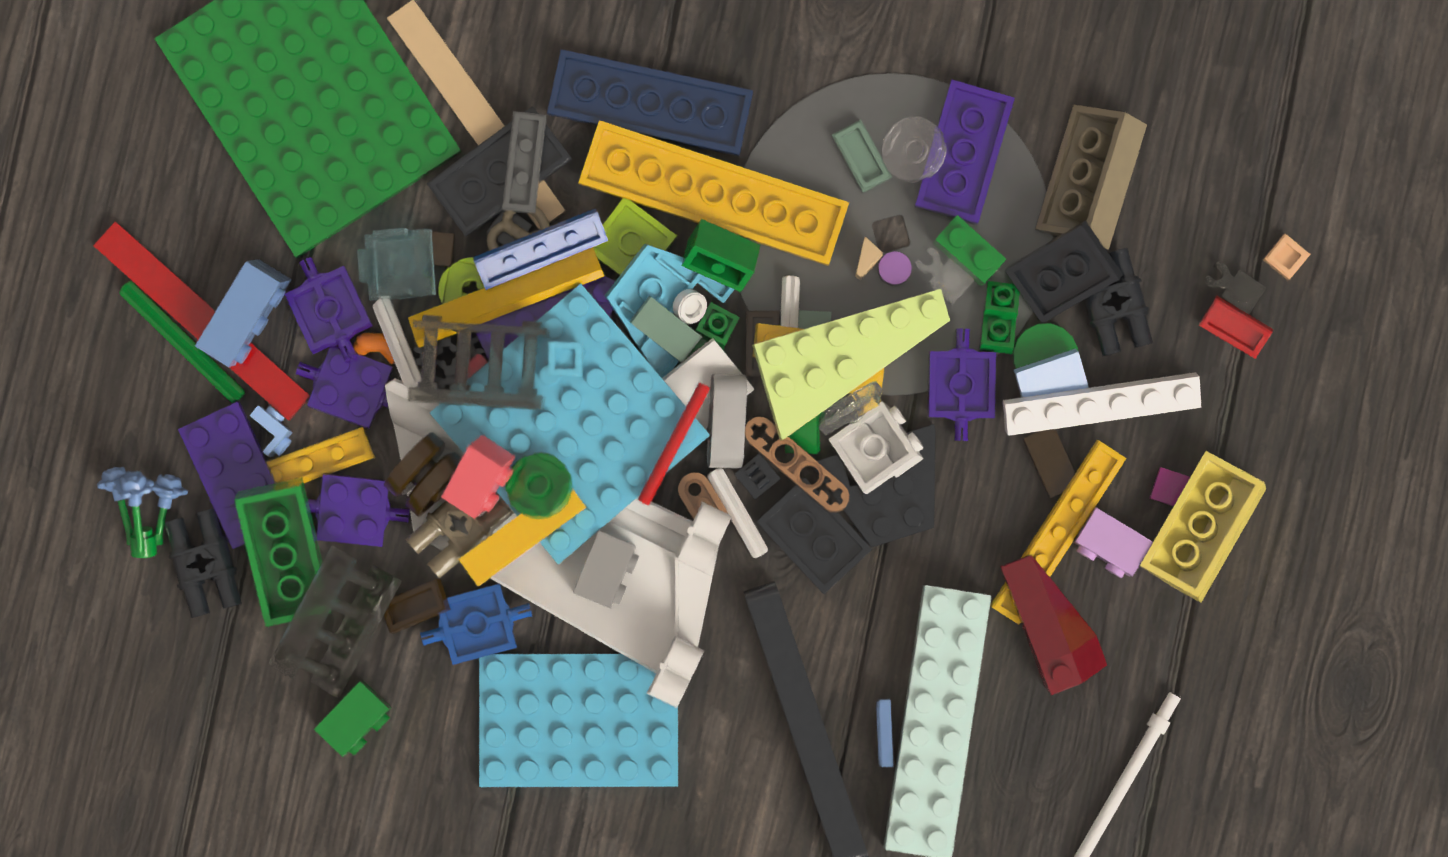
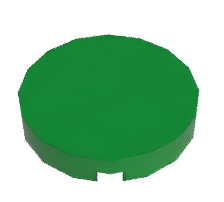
(1041, 343)
(539, 486)

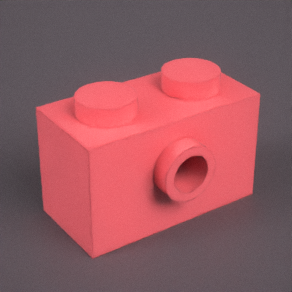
(478, 477)

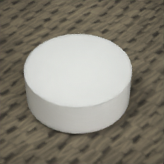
(689, 306)

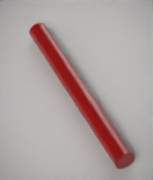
(673, 444)

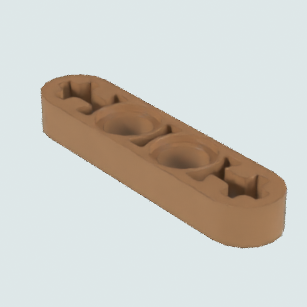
(793, 468)

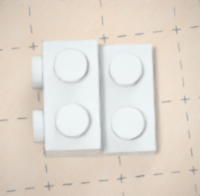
(877, 447)

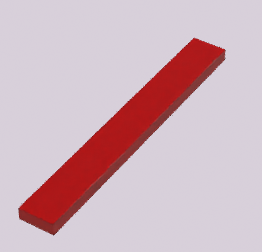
(195, 315)

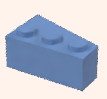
(243, 312)

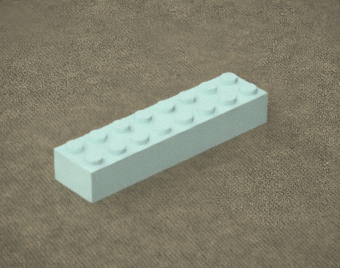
(937, 722)

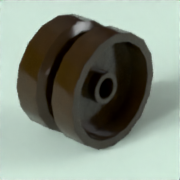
(422, 471)

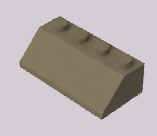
(1092, 172)

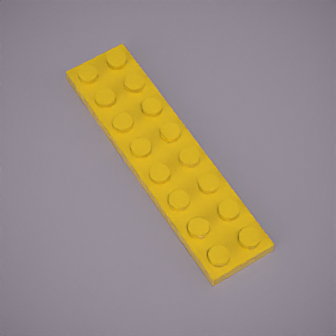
(714, 191)

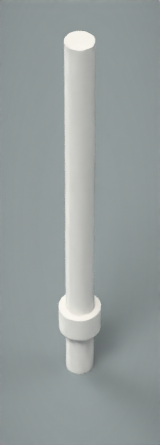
(1157, 724)

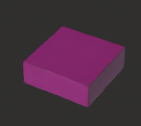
(1168, 486)

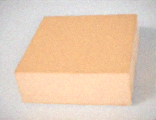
(1286, 257)

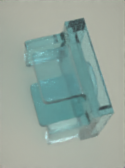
(397, 264)

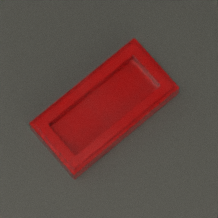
(1236, 327)

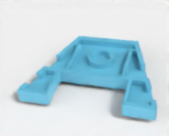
(662, 277)

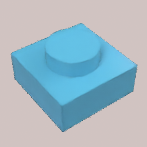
(565, 359)

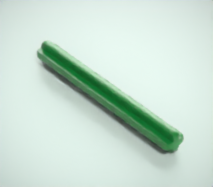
(181, 342)

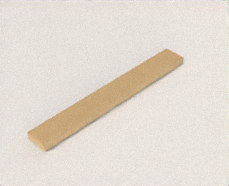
(458, 88)

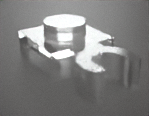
(947, 277)

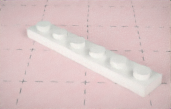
(1102, 403)

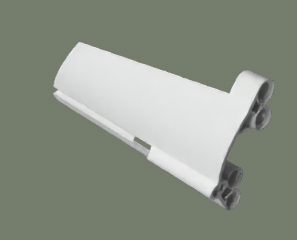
(664, 595)

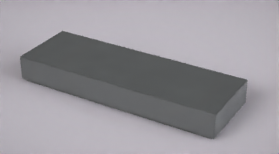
(524, 162)

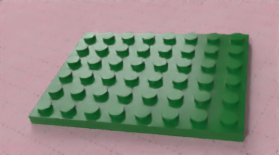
(309, 108)

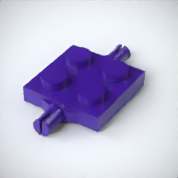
(328, 309)
(961, 384)
(348, 389)
(354, 510)

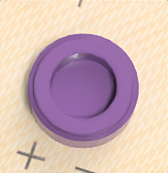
(894, 268)

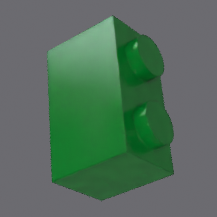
(969, 250)
(721, 255)
(353, 719)

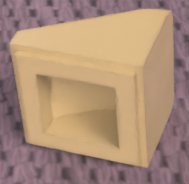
(868, 258)

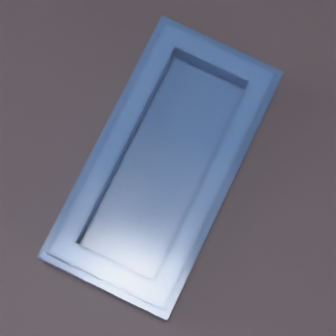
(884, 732)

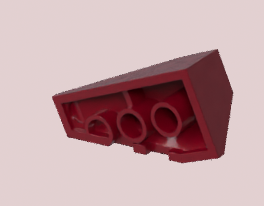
(1057, 634)

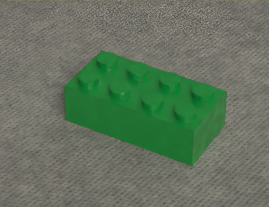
(279, 546)

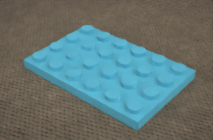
(573, 723)

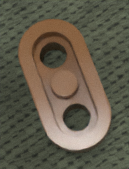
(707, 494)

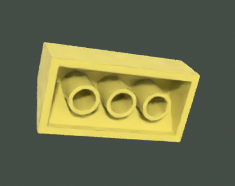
(1203, 526)

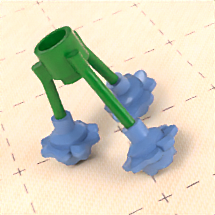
(132, 486)

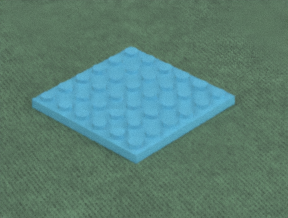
(598, 424)

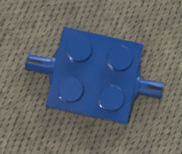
(477, 624)

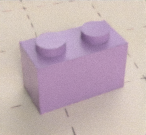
(1112, 542)

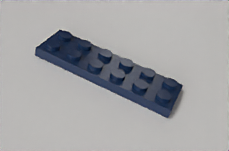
(650, 102)

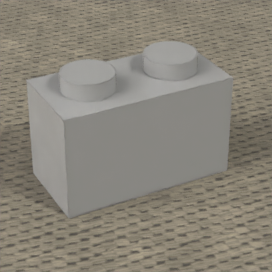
(605, 570)

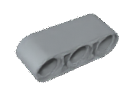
(726, 421)

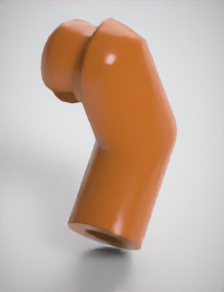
(372, 343)

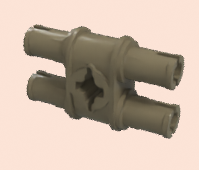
(440, 523)

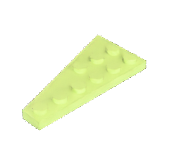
(827, 361)

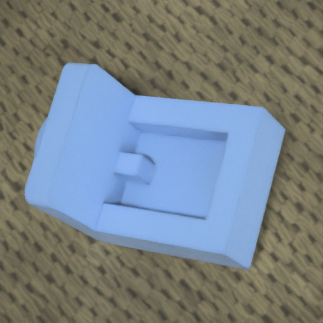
(271, 420)

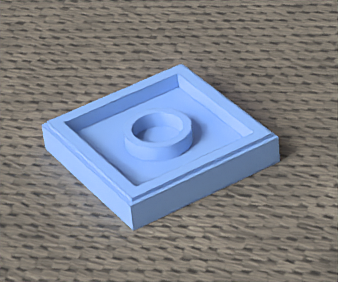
(1052, 375)

